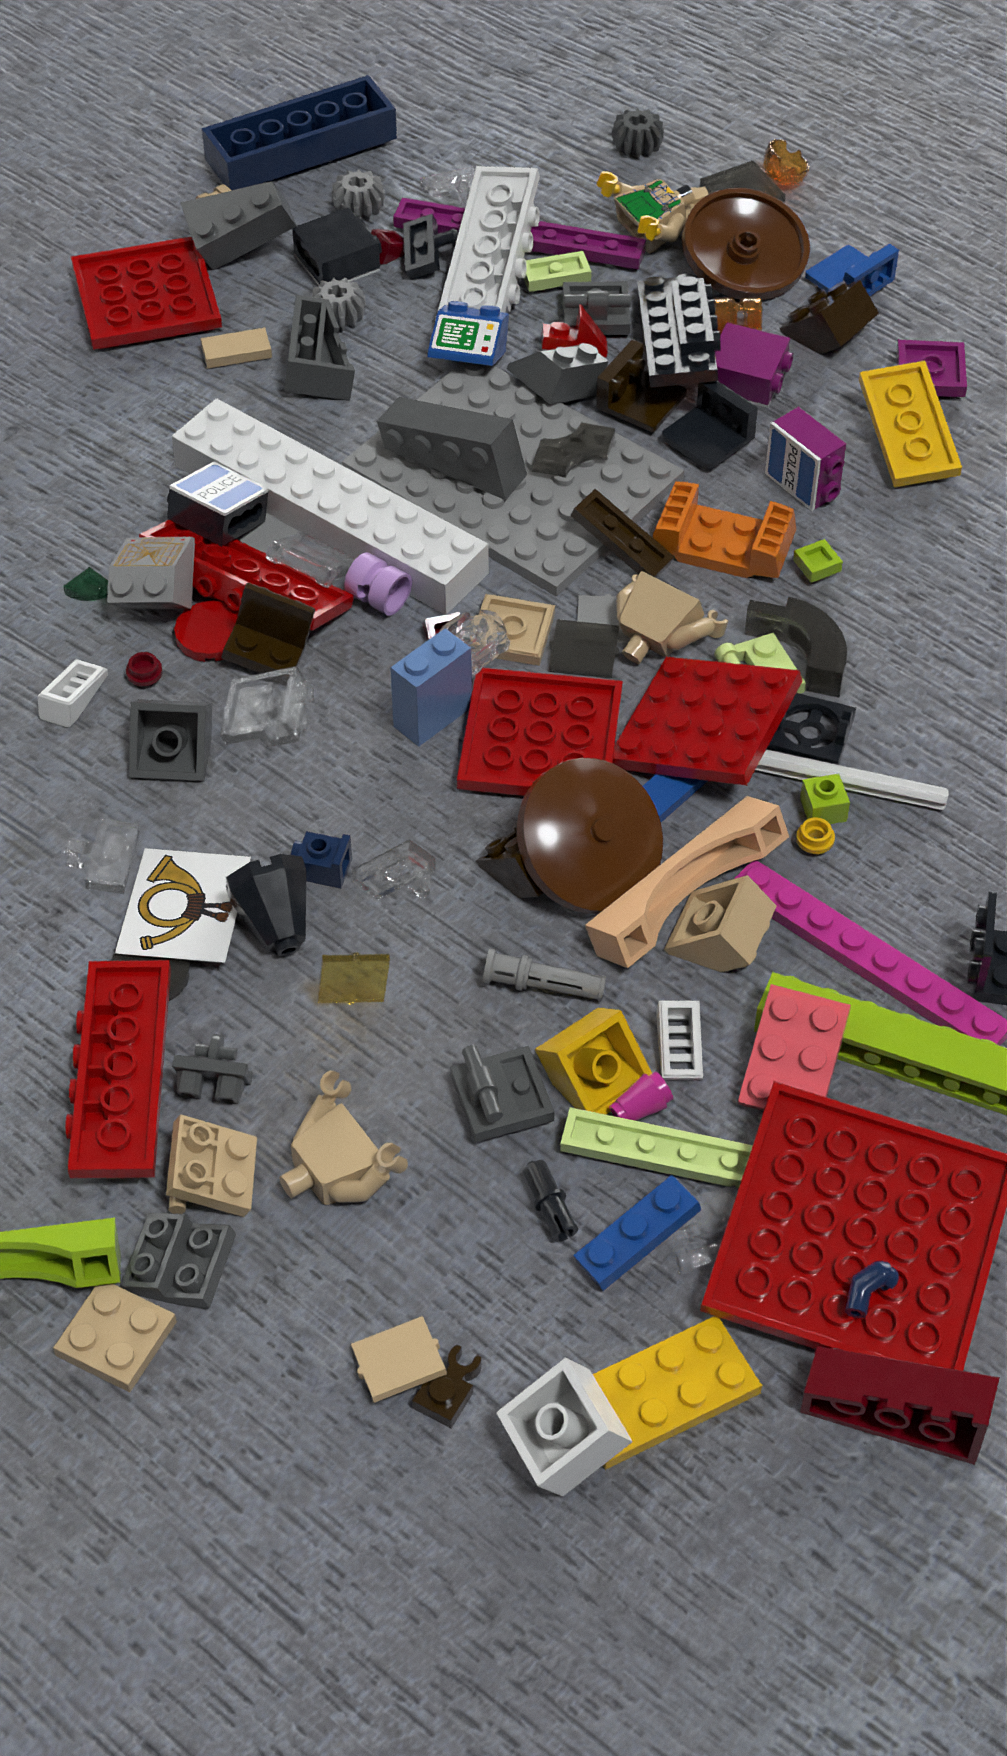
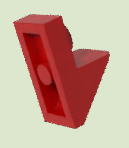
(562, 335)

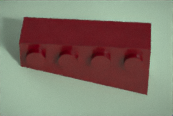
(902, 1401)

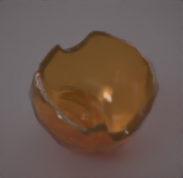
(783, 165)

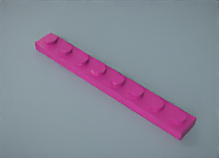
(875, 959)

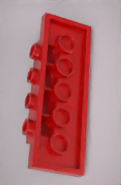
(227, 569)
(119, 1070)

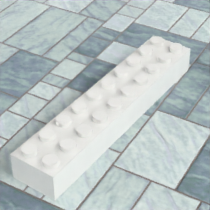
(337, 503)

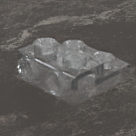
(267, 708)

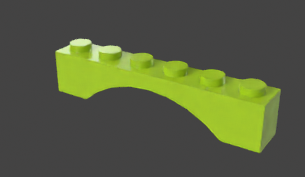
(63, 1253)

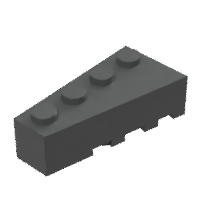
(457, 443)

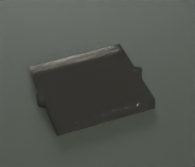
(584, 648)

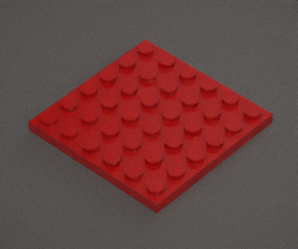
(850, 1189)

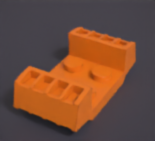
(723, 538)

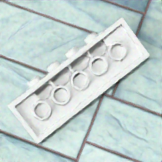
(493, 238)

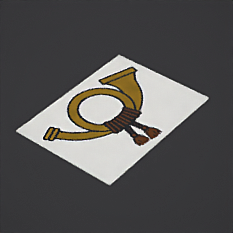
(180, 906)

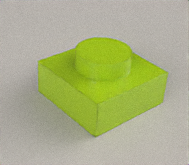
(817, 560)

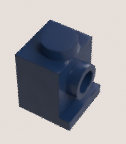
(325, 858)

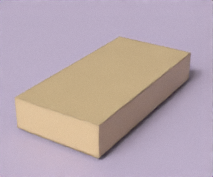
(236, 348)

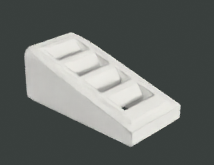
(67, 695)
(679, 1011)

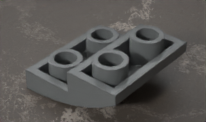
(178, 1260)

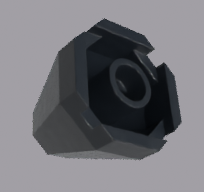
(272, 901)

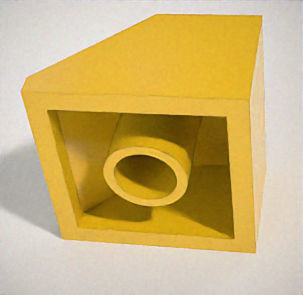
(594, 1060)

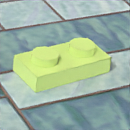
(554, 270)

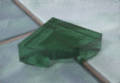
(87, 586)

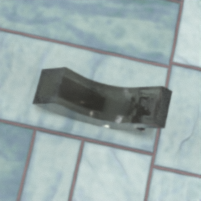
(809, 632)

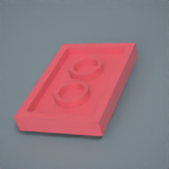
(794, 1045)

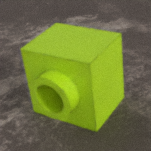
(825, 798)

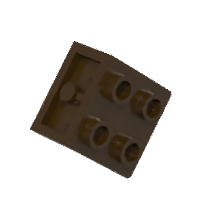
(627, 394)
(268, 631)

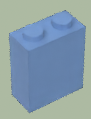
(431, 687)

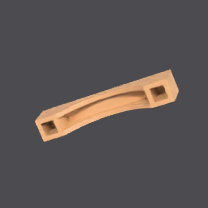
(633, 921)

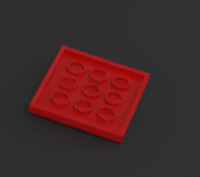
(145, 292)
(706, 720)
(532, 723)

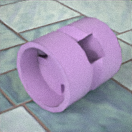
(377, 583)

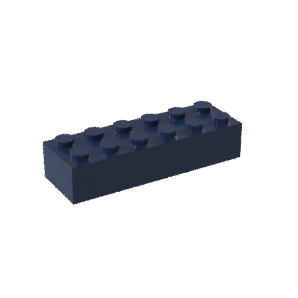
(299, 133)

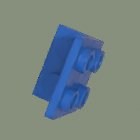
(852, 265)

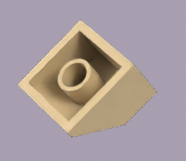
(722, 925)

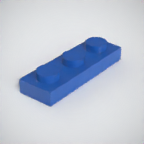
(637, 1232)

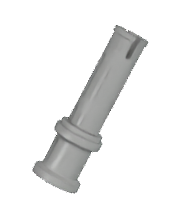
(525, 973)

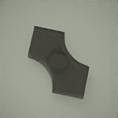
(562, 454)

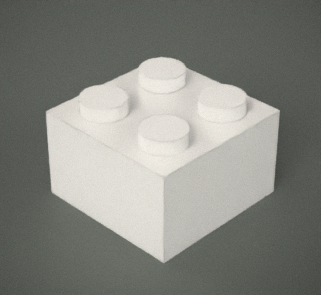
(564, 1427)

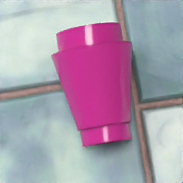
(643, 1098)

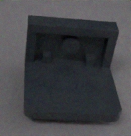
(715, 427)

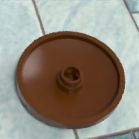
(745, 243)
(588, 833)

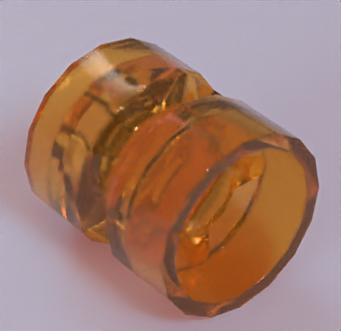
(727, 310)

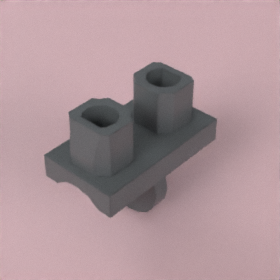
(230, 1075)

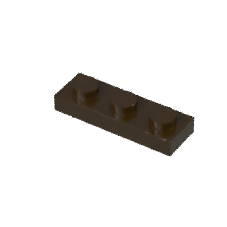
(621, 535)

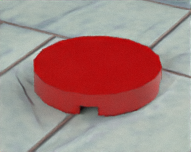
(205, 630)

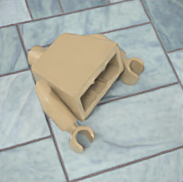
(661, 618)
(336, 1154)

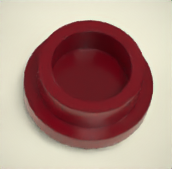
(144, 669)

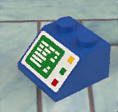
(469, 334)

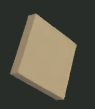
(526, 626)

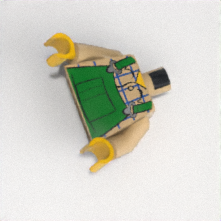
(649, 209)

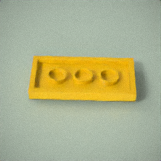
(910, 424)
(677, 1385)

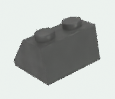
(561, 372)
(169, 739)

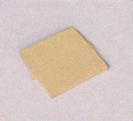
(398, 1359)

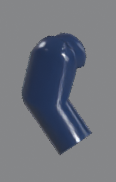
(866, 1281)

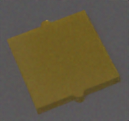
(353, 978)

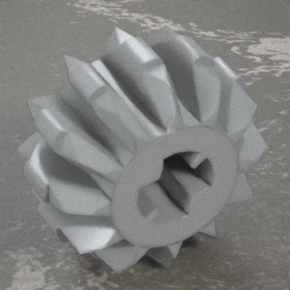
(359, 192)
(345, 299)

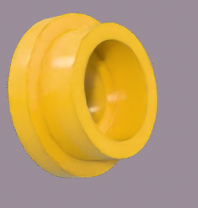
(815, 836)

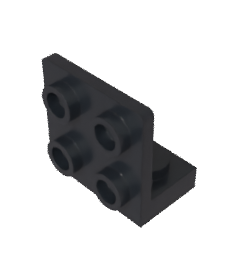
(989, 961)

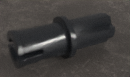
(550, 1200)

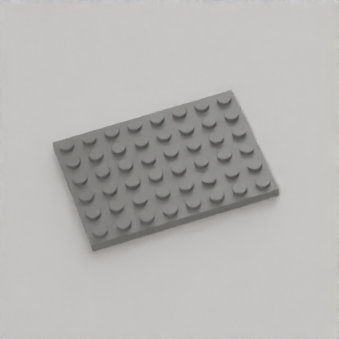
(533, 525)

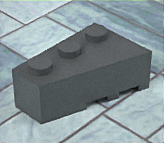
(237, 221)
(316, 354)

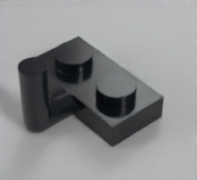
(423, 245)

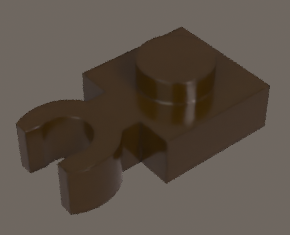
(448, 1395)

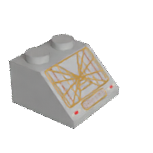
(152, 574)

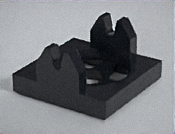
(832, 753)

